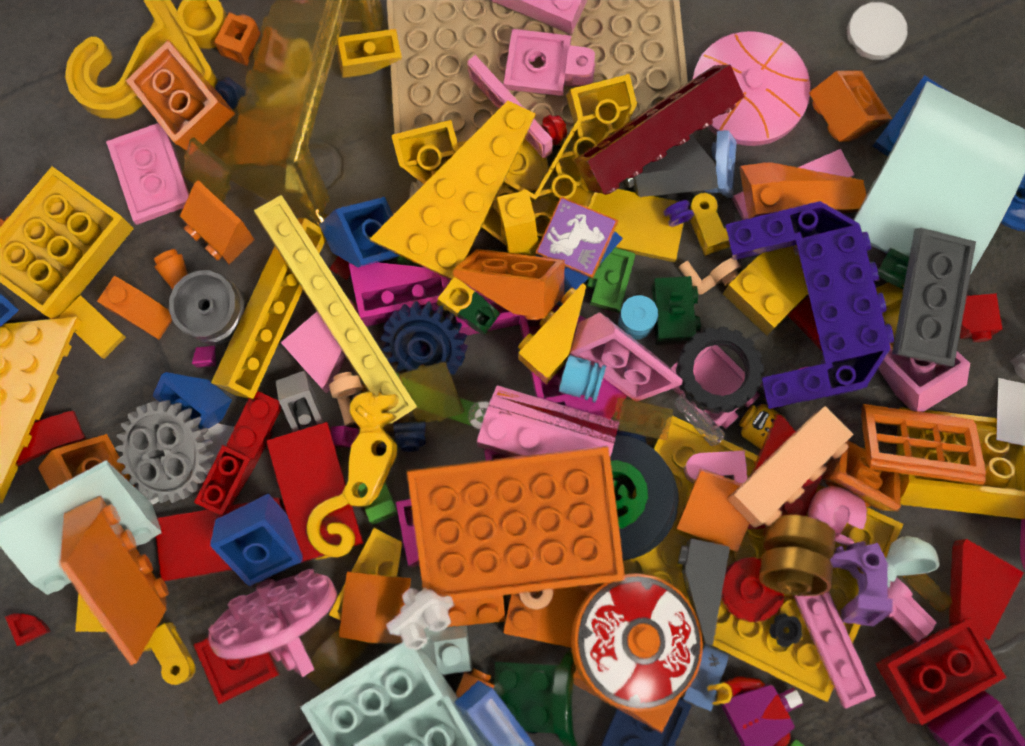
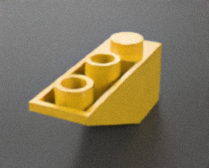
(551, 345)

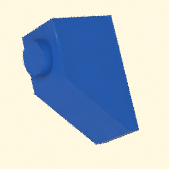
(195, 393)

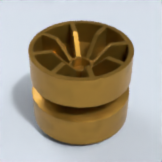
(798, 556)

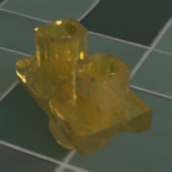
(643, 418)

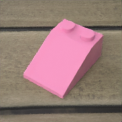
(921, 382)

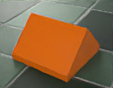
(370, 605)

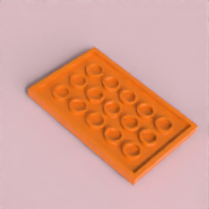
(517, 524)

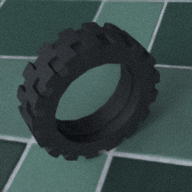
(735, 342)

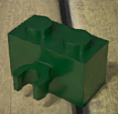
(675, 307)

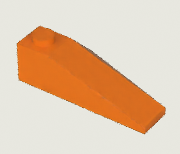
(779, 187)

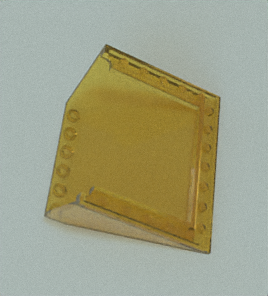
(283, 99)

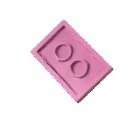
(149, 173)

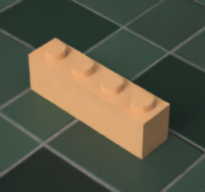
(790, 467)

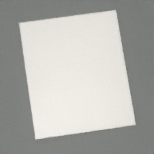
(1011, 412)

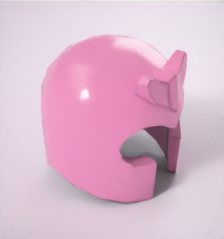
(836, 508)

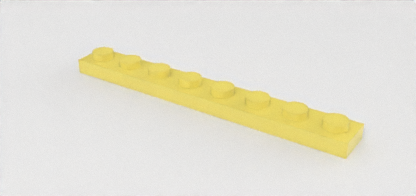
(332, 303)

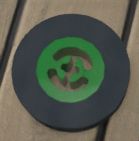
(657, 497)

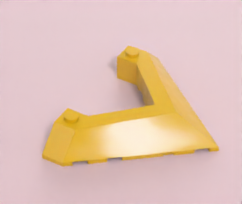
(596, 114)

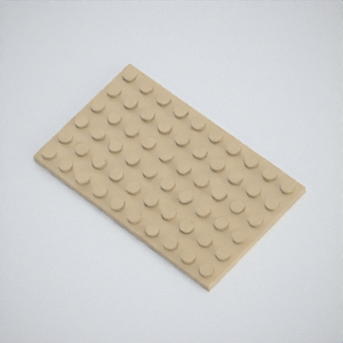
(442, 35)

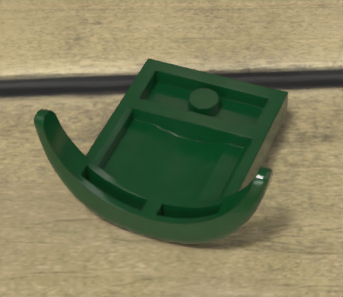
(539, 695)

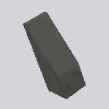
(704, 579)

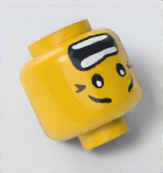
(757, 423)

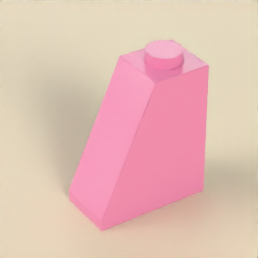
(316, 350)

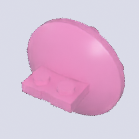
(274, 620)

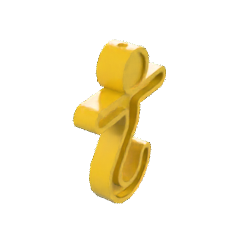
(188, 28)

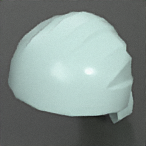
(910, 557)

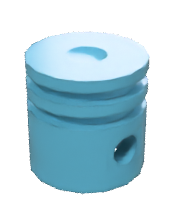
(638, 316)
(582, 378)

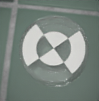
(477, 413)

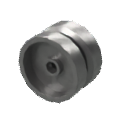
(207, 306)

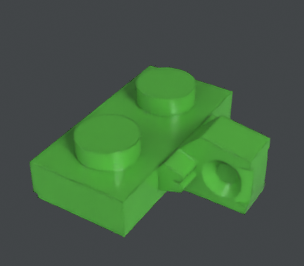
(611, 280)

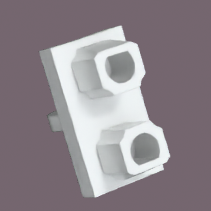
(420, 611)

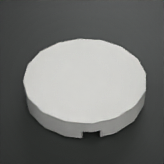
(877, 30)

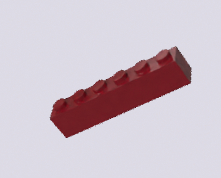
(659, 129)

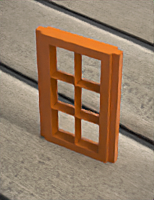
(907, 464)

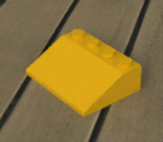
(57, 243)
(1004, 466)

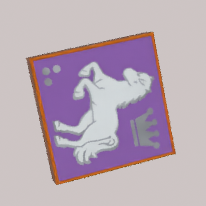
(577, 237)

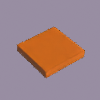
(711, 514)

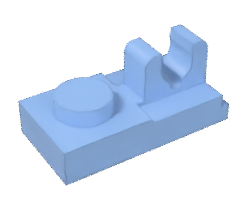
(724, 153)

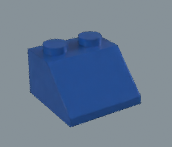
(350, 231)
(256, 540)

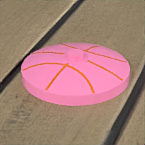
(771, 80)

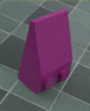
(976, 723)

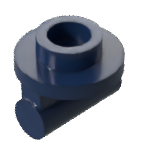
(230, 91)
(410, 435)

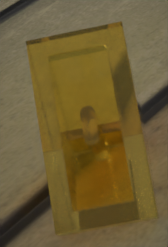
(334, 659)

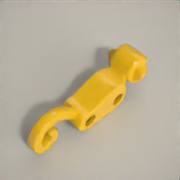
(364, 467)

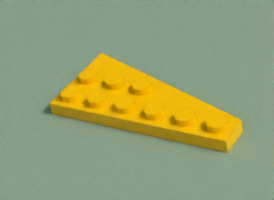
(450, 208)
(27, 376)

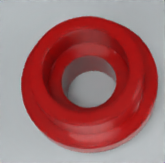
(555, 128)

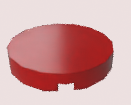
(746, 595)

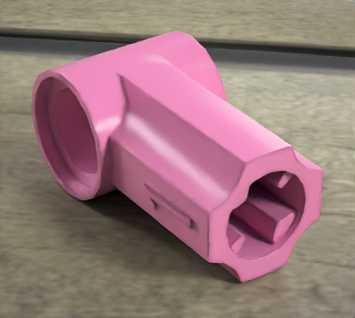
(908, 612)

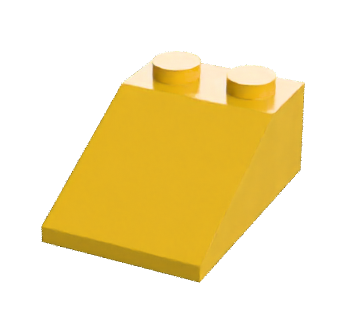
(769, 288)

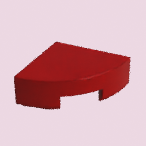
(26, 627)

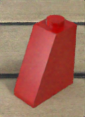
(980, 586)

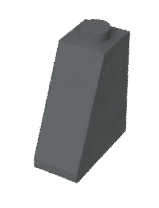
(681, 170)

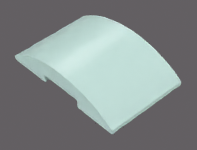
(945, 174)
(391, 703)

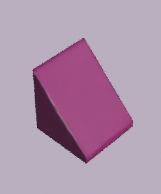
(204, 356)
(344, 436)

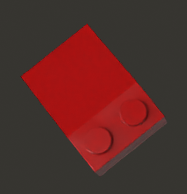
(940, 671)

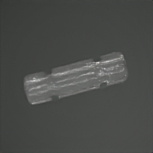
(700, 420)

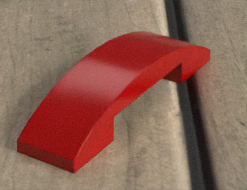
(50, 435)

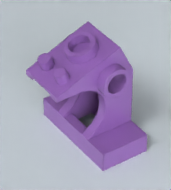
(872, 600)

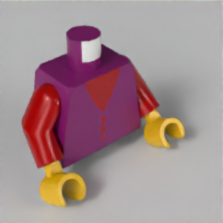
(757, 710)

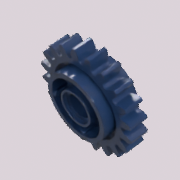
(411, 325)

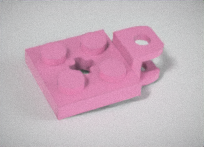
(563, 63)

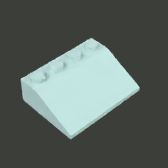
(34, 530)

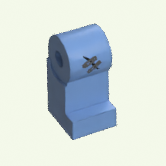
(709, 673)

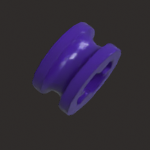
(678, 213)

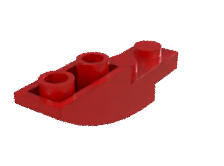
(239, 455)

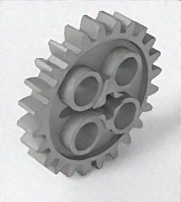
(164, 451)

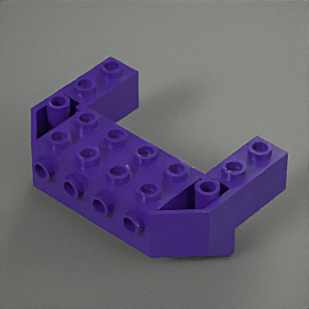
(839, 292)

